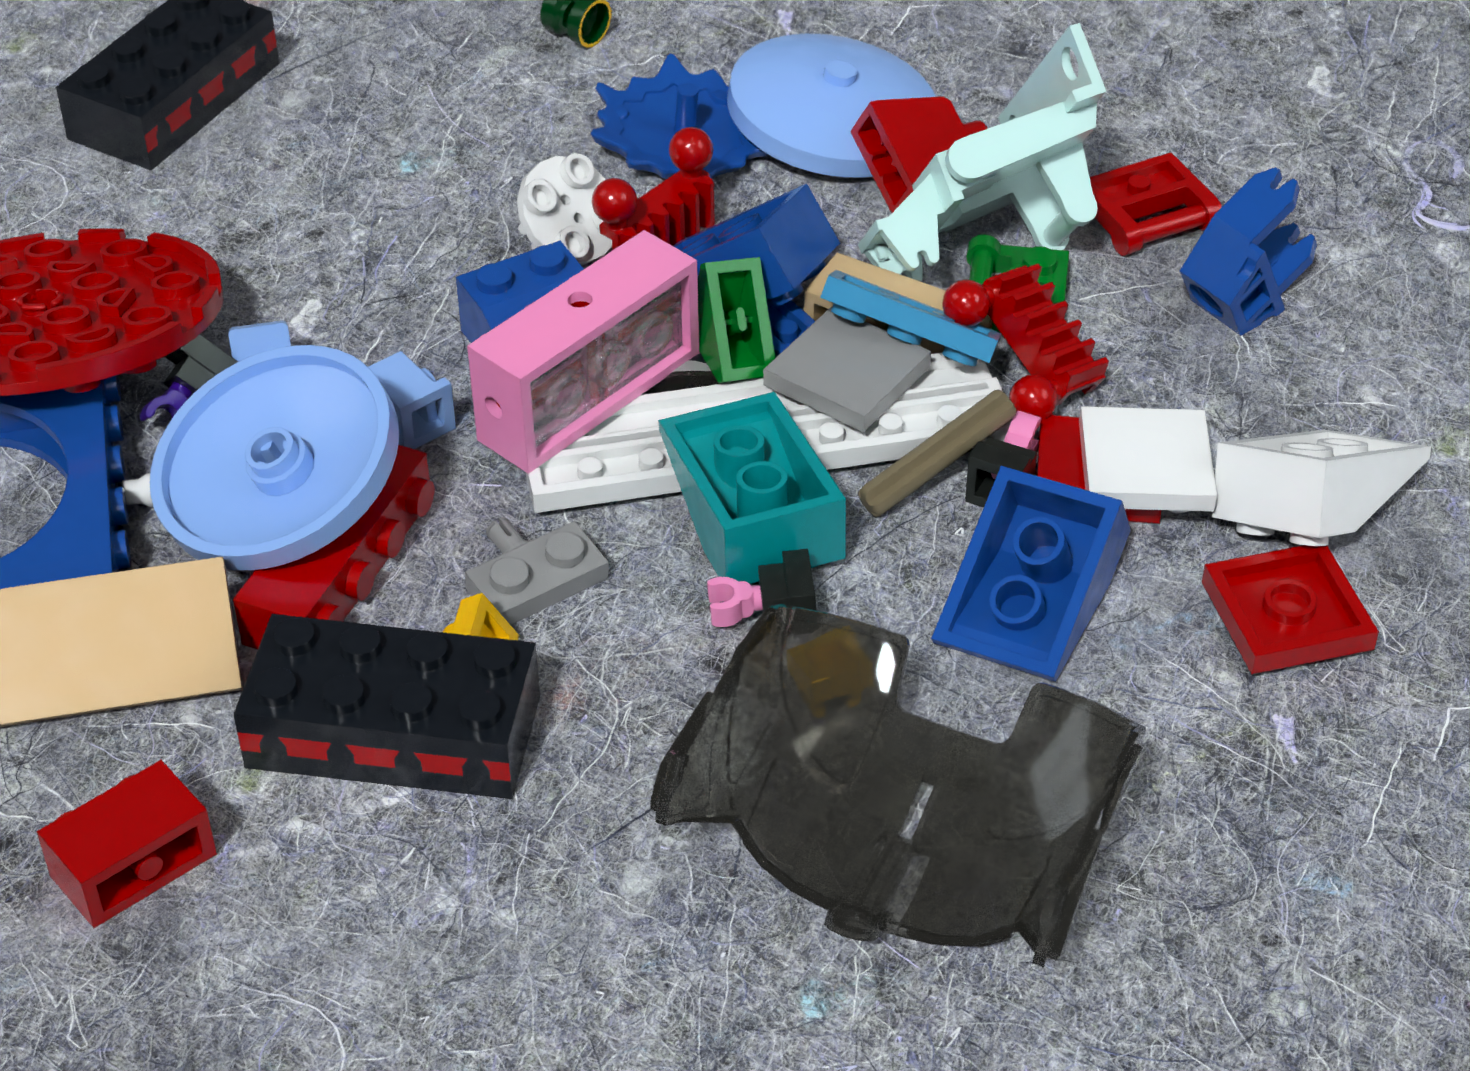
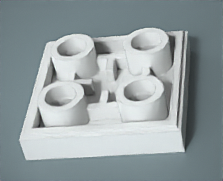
(1148, 457)

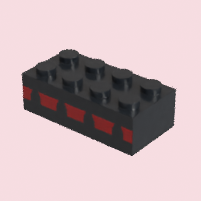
(167, 78)
(389, 706)

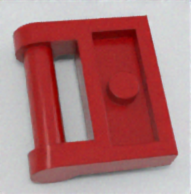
(1148, 189)

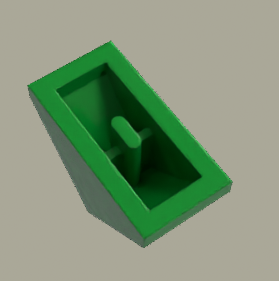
(734, 319)

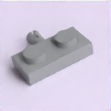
(536, 571)

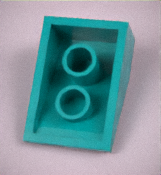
(754, 486)

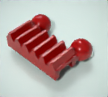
(671, 208)
(1036, 333)

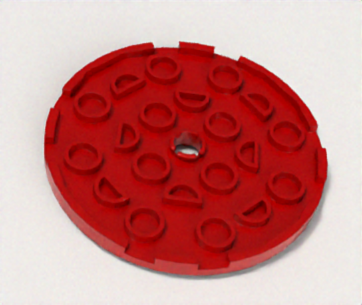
(98, 306)

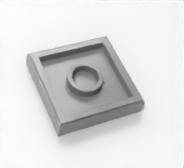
(847, 369)

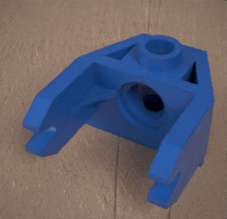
(1243, 260)

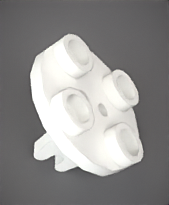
(558, 206)

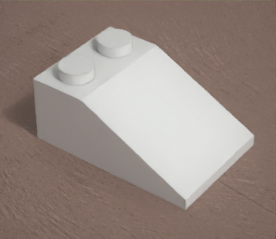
(1310, 482)

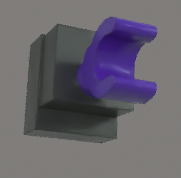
(193, 367)

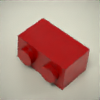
(127, 843)

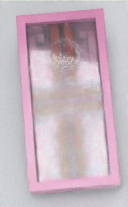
(584, 350)

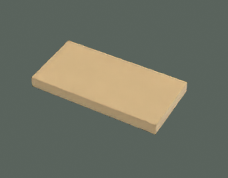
(116, 641)

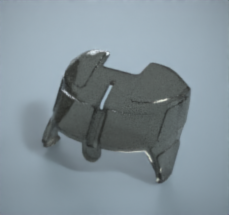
(826, 765)

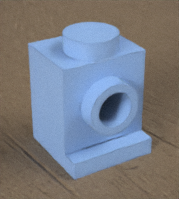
(420, 401)

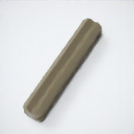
(936, 453)

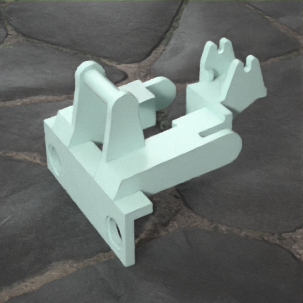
(1025, 160)

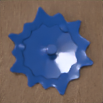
(653, 109)

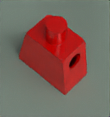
(903, 137)

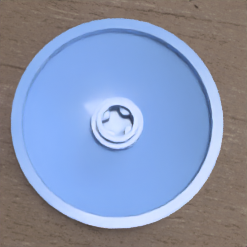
(807, 92)
(274, 457)

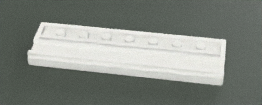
(629, 459)

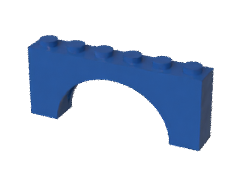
(77, 439)

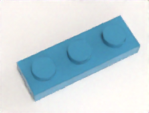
(908, 318)

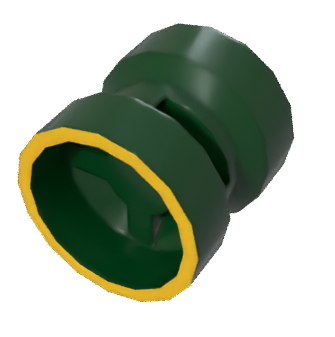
(581, 19)

